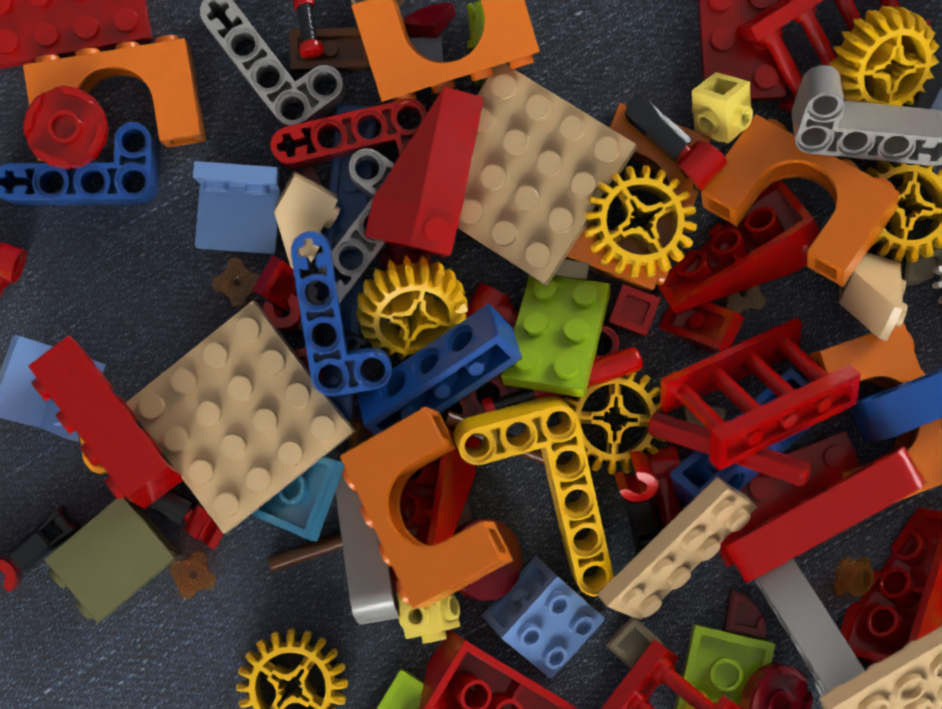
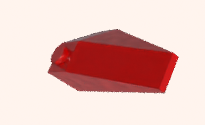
(427, 185)
(762, 248)
(436, 498)
(470, 678)

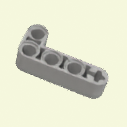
(263, 61)
(862, 130)
(354, 237)
(366, 571)
(809, 626)

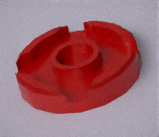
(66, 127)

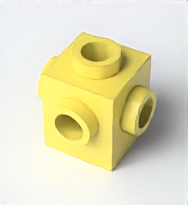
(722, 107)
(429, 622)

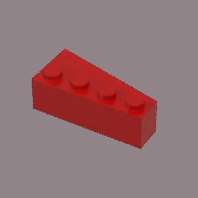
(103, 424)

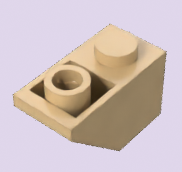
(304, 208)
(876, 295)

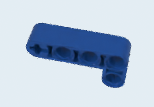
(76, 181)
(330, 312)
(899, 409)

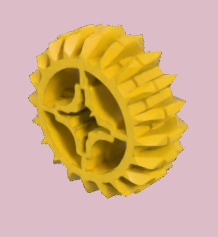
(891, 68)
(913, 177)
(671, 203)
(402, 299)
(613, 438)
(277, 673)

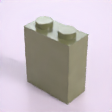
(111, 559)

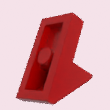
(704, 326)

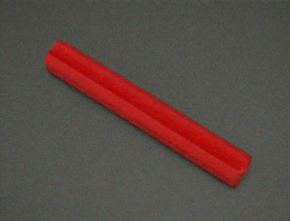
(698, 439)

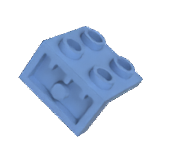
(237, 207)
(17, 395)
(543, 618)

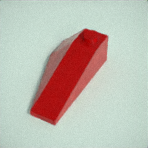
(904, 594)

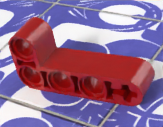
(351, 141)

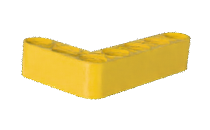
(561, 478)

